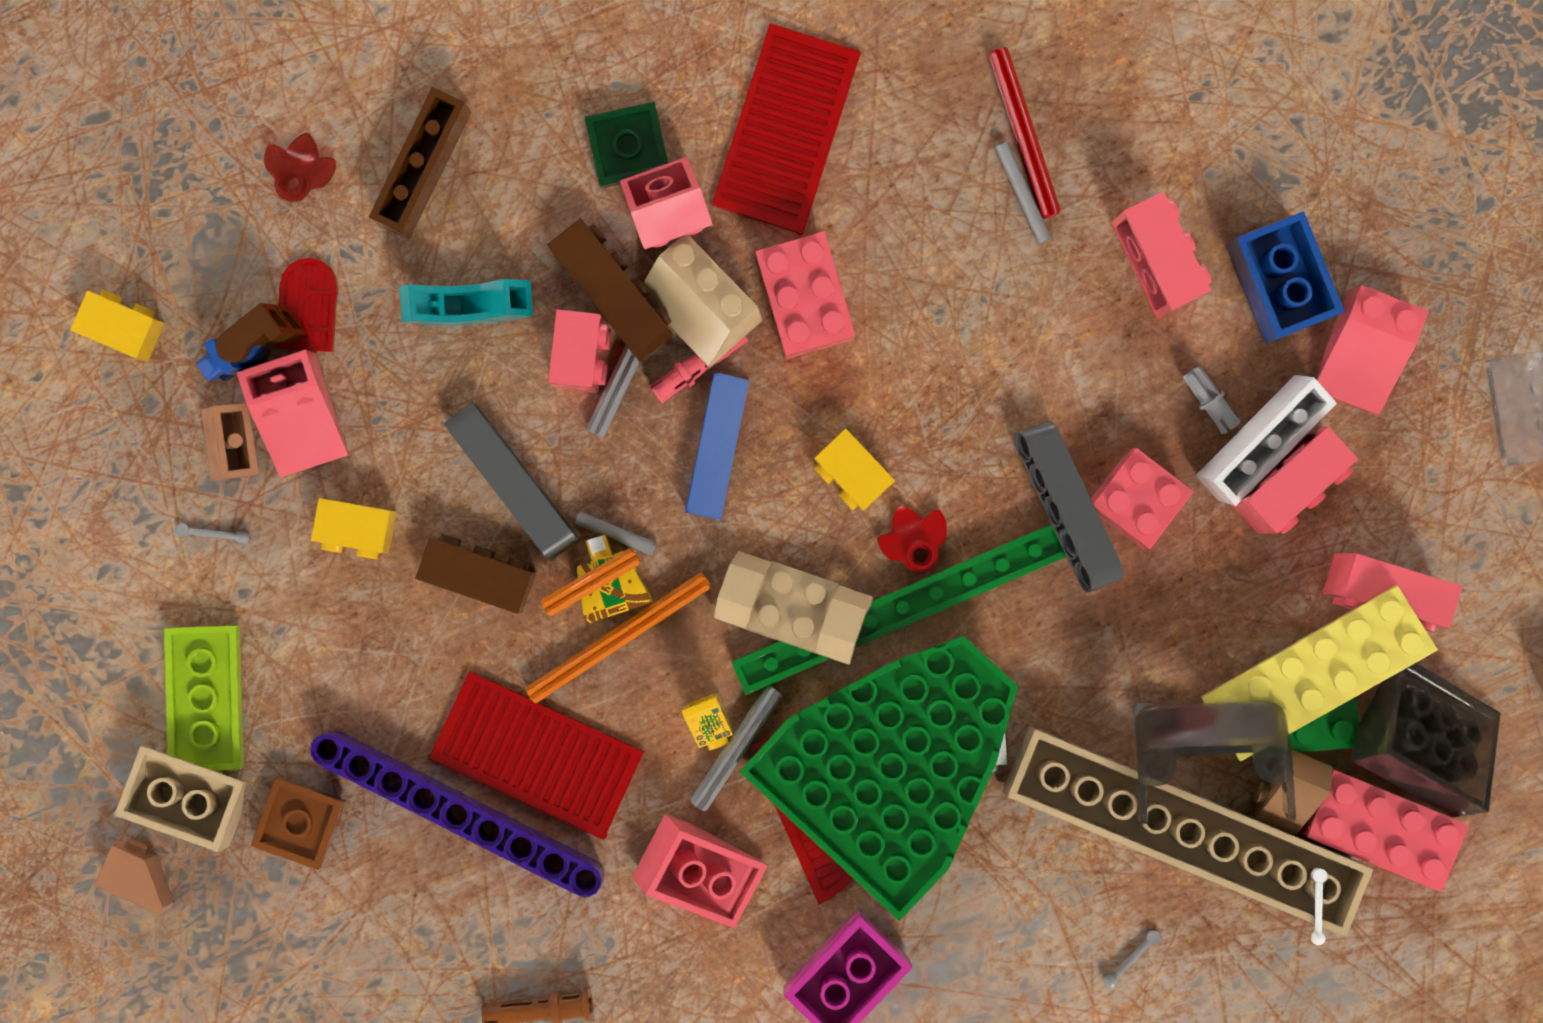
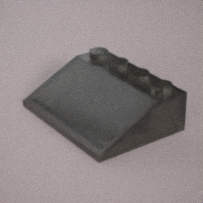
(1430, 741)

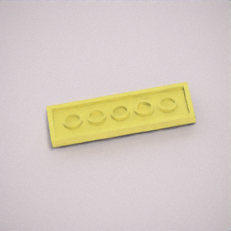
(1334, 661)

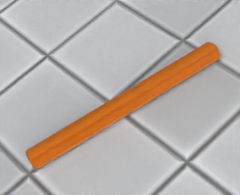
(618, 637)

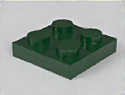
(625, 142)

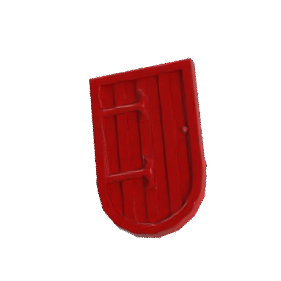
(311, 295)

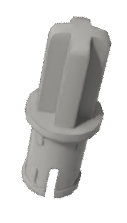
(1211, 399)

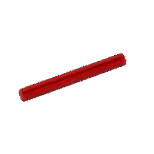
(1024, 132)

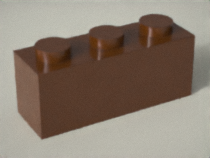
(476, 573)

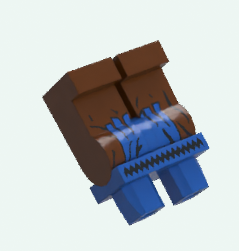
(249, 341)

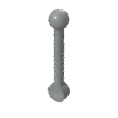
(185, 530)
(1151, 937)

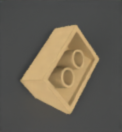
(700, 300)
(182, 799)

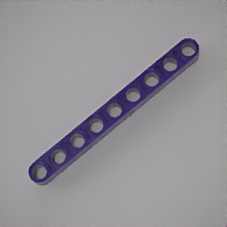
(440, 814)

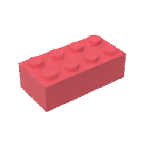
(1387, 831)

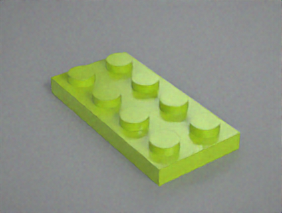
(204, 696)

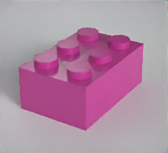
(847, 974)

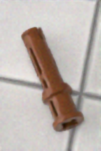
(554, 1008)

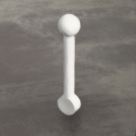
(1319, 876)

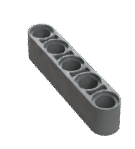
(511, 481)
(1068, 506)

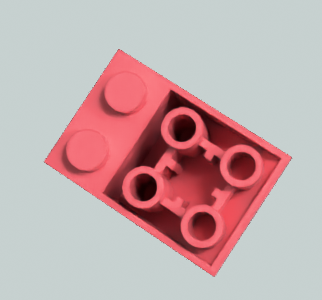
(293, 412)

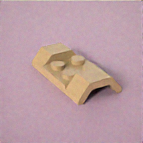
(792, 607)

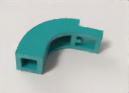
(467, 304)

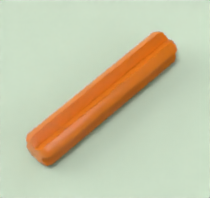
(590, 582)

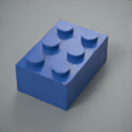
(1285, 277)

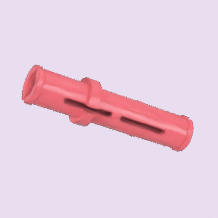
(684, 374)

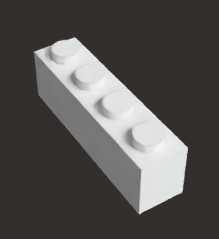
(1266, 439)

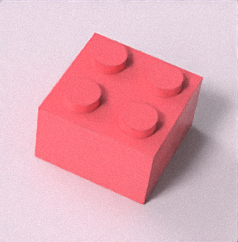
(666, 203)
(578, 351)
(1140, 498)

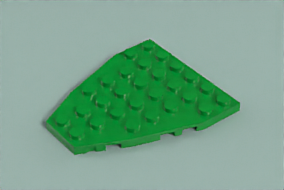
(892, 766)

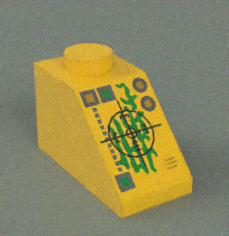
(708, 721)

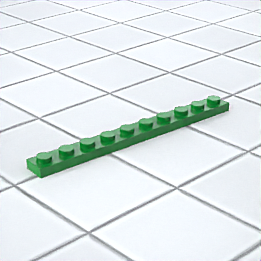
(913, 603)

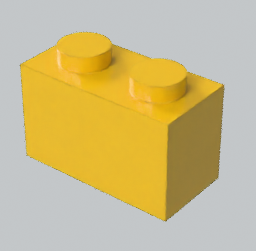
(118, 326)
(853, 471)
(353, 526)

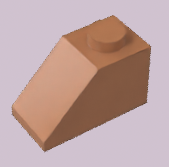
(135, 876)

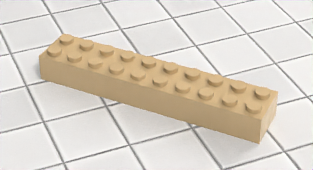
(1185, 830)

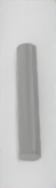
(616, 533)

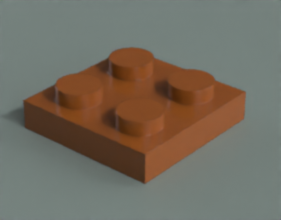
(298, 823)

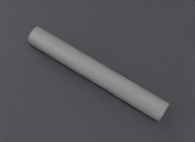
(1023, 193)

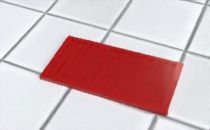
(786, 128)
(536, 755)

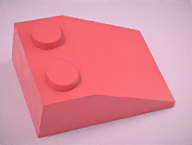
(1369, 348)
(698, 872)

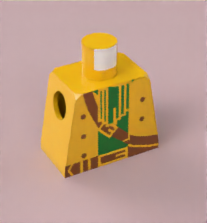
(618, 595)

